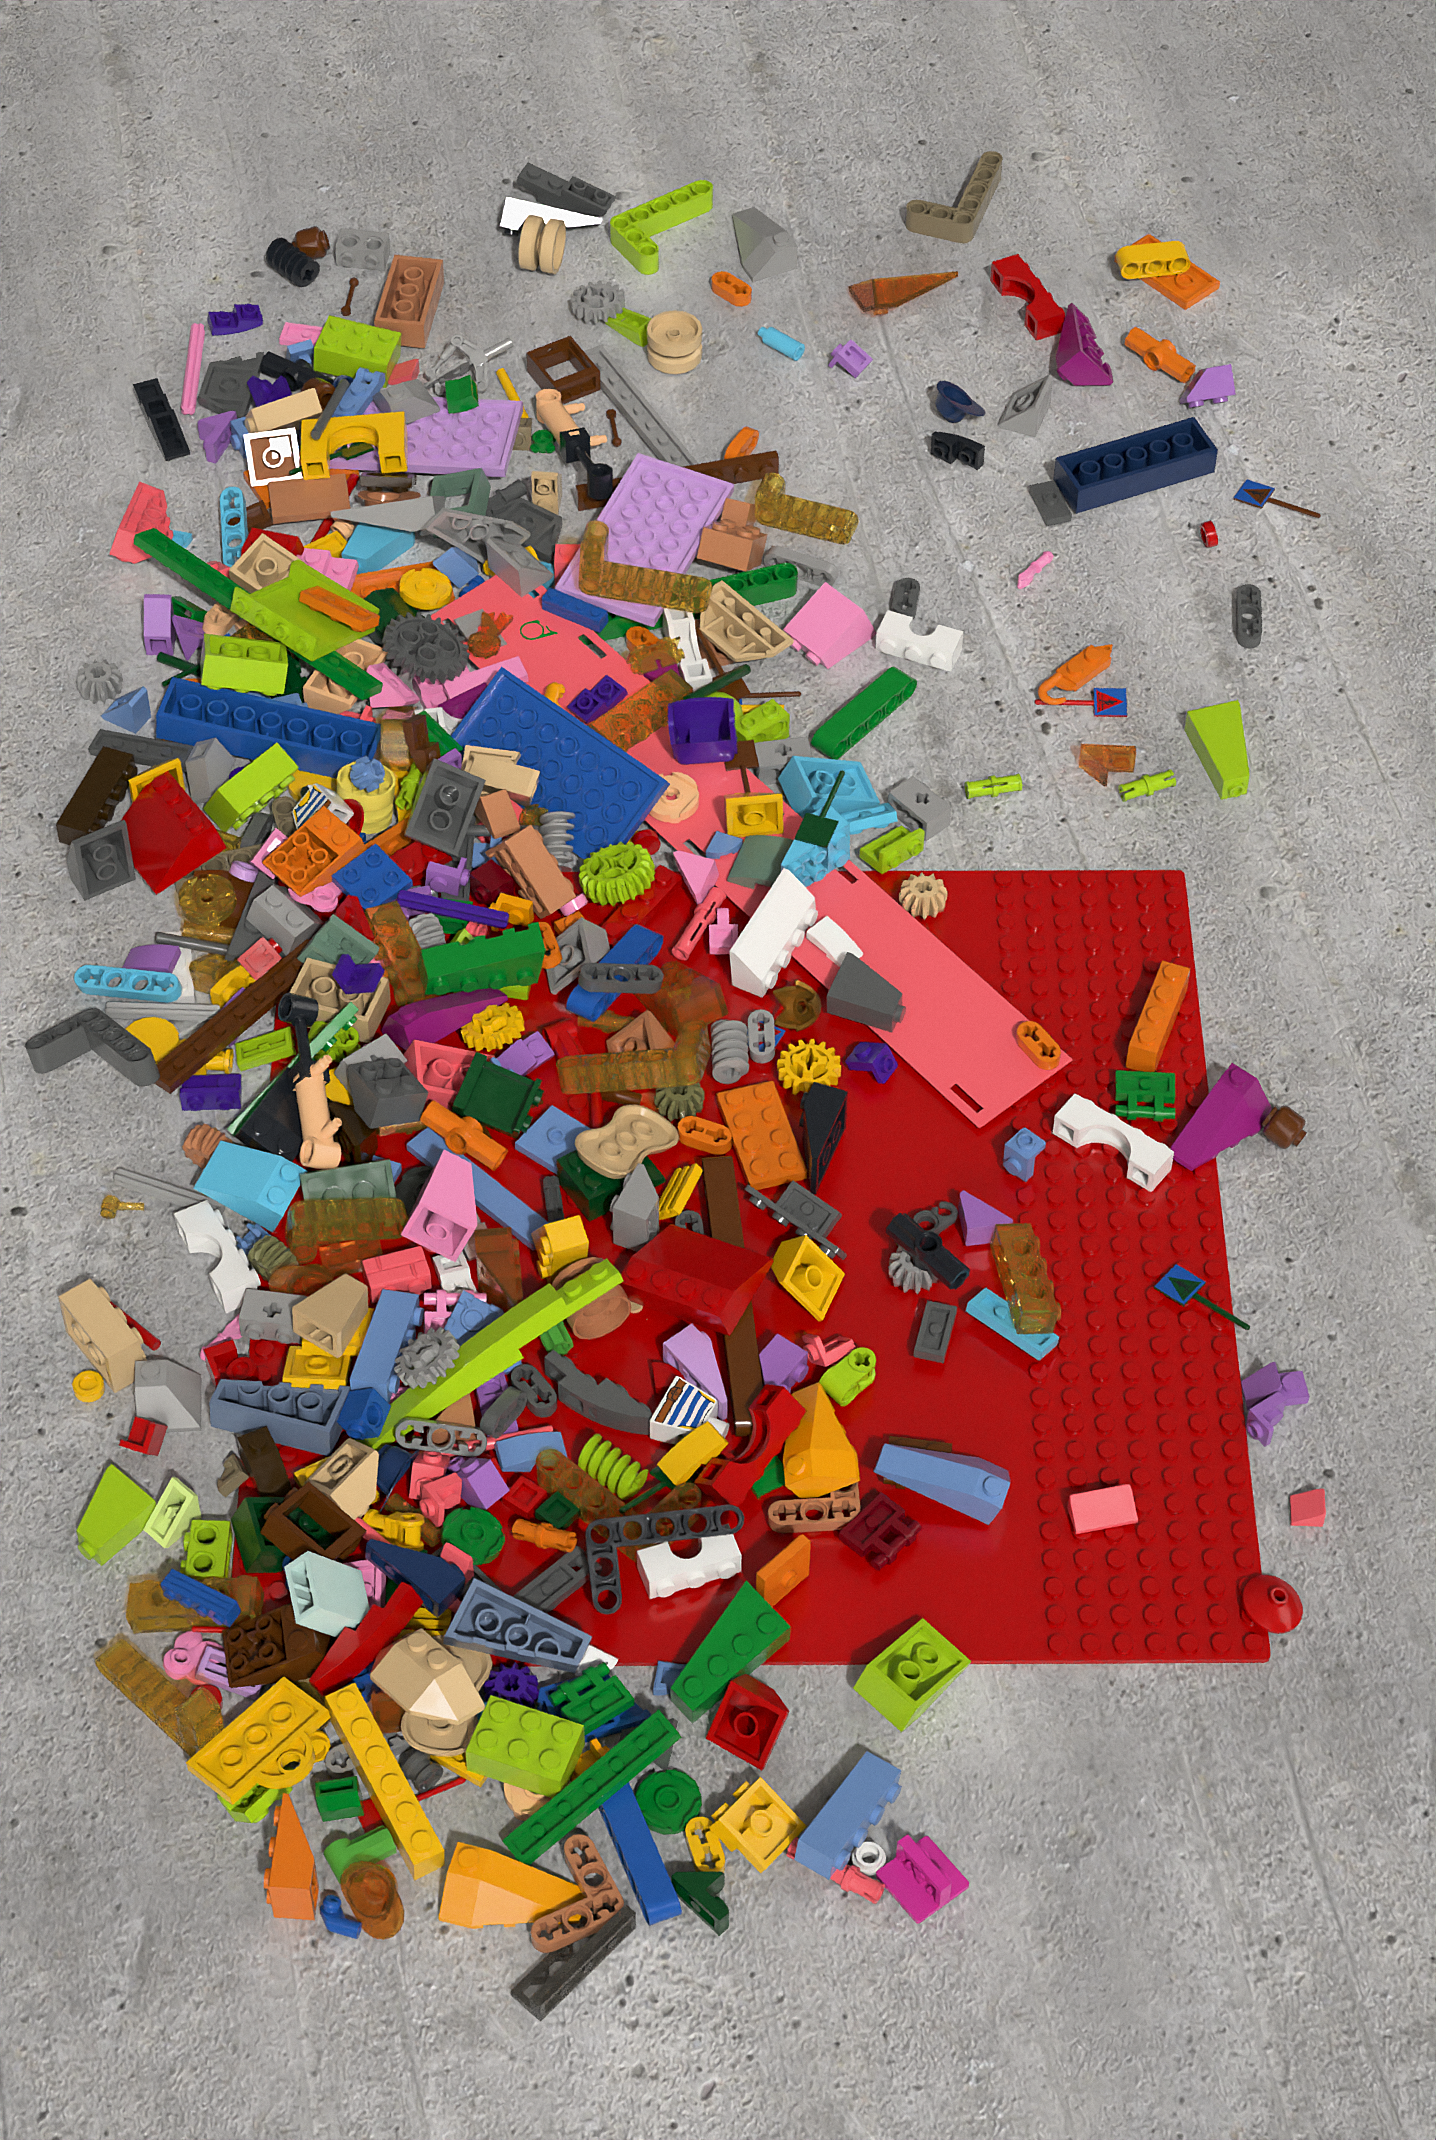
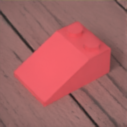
(439, 1069)

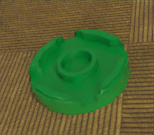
(474, 1533)
(669, 1801)

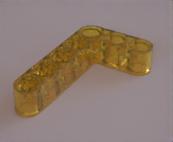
(636, 583)
(639, 1069)
(593, 1493)
(187, 1721)

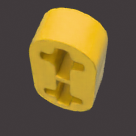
(697, 1850)

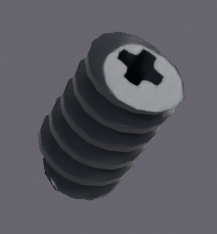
(292, 262)

